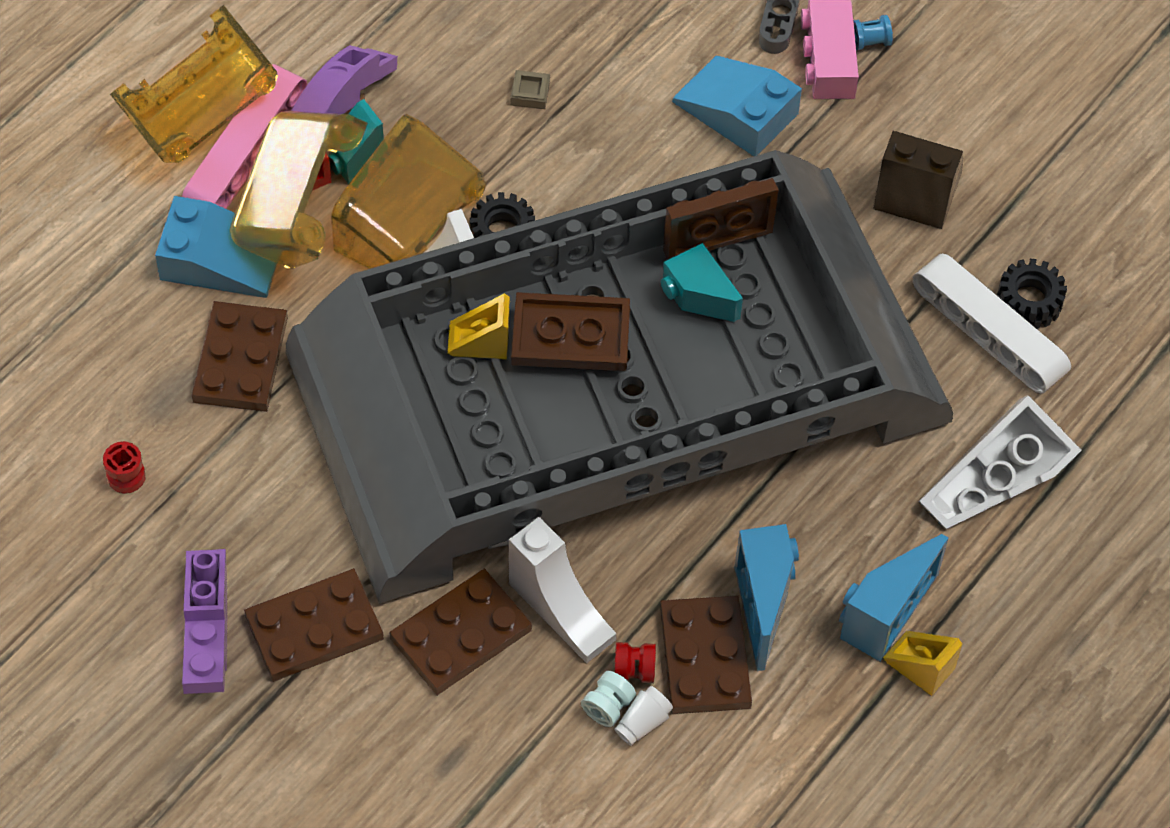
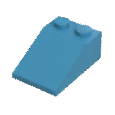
(741, 102)
(201, 253)
(763, 576)
(888, 598)

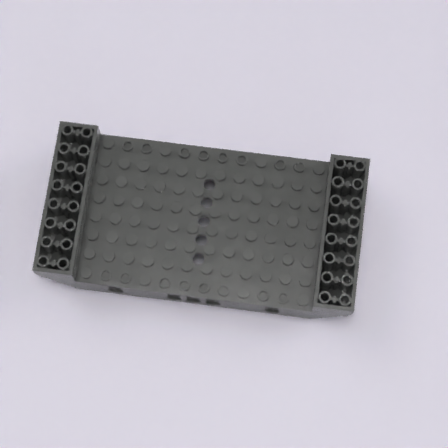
(472, 449)

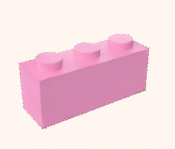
(830, 49)

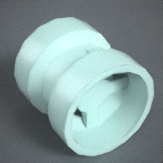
(608, 698)

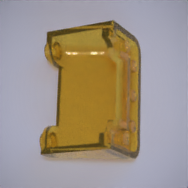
(199, 91)
(402, 196)
(273, 203)

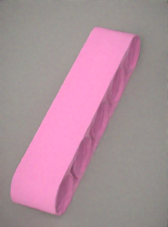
(235, 151)

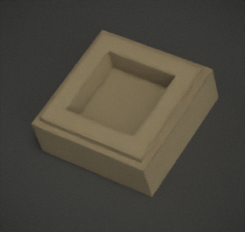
(530, 89)

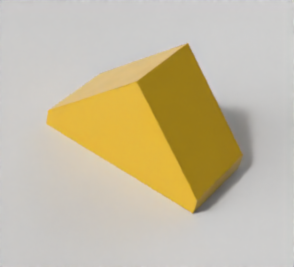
(481, 331)
(925, 658)

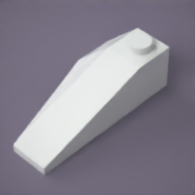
(1007, 460)

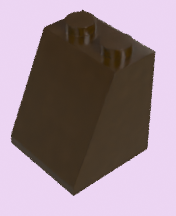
(918, 179)

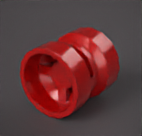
(124, 467)
(625, 661)

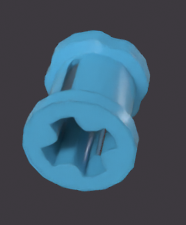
(873, 32)

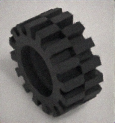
(499, 210)
(1035, 277)

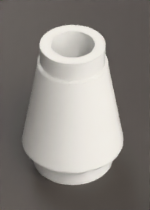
(644, 714)

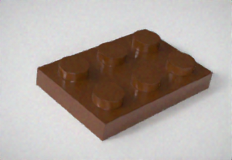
(721, 218)
(570, 331)
(240, 356)
(313, 624)
(460, 631)
(705, 654)

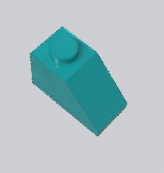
(350, 162)
(701, 285)

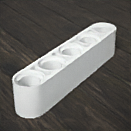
(991, 323)

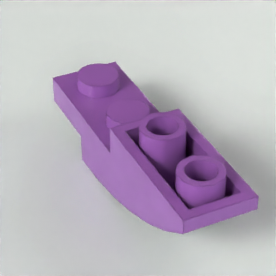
(342, 78)
(205, 622)

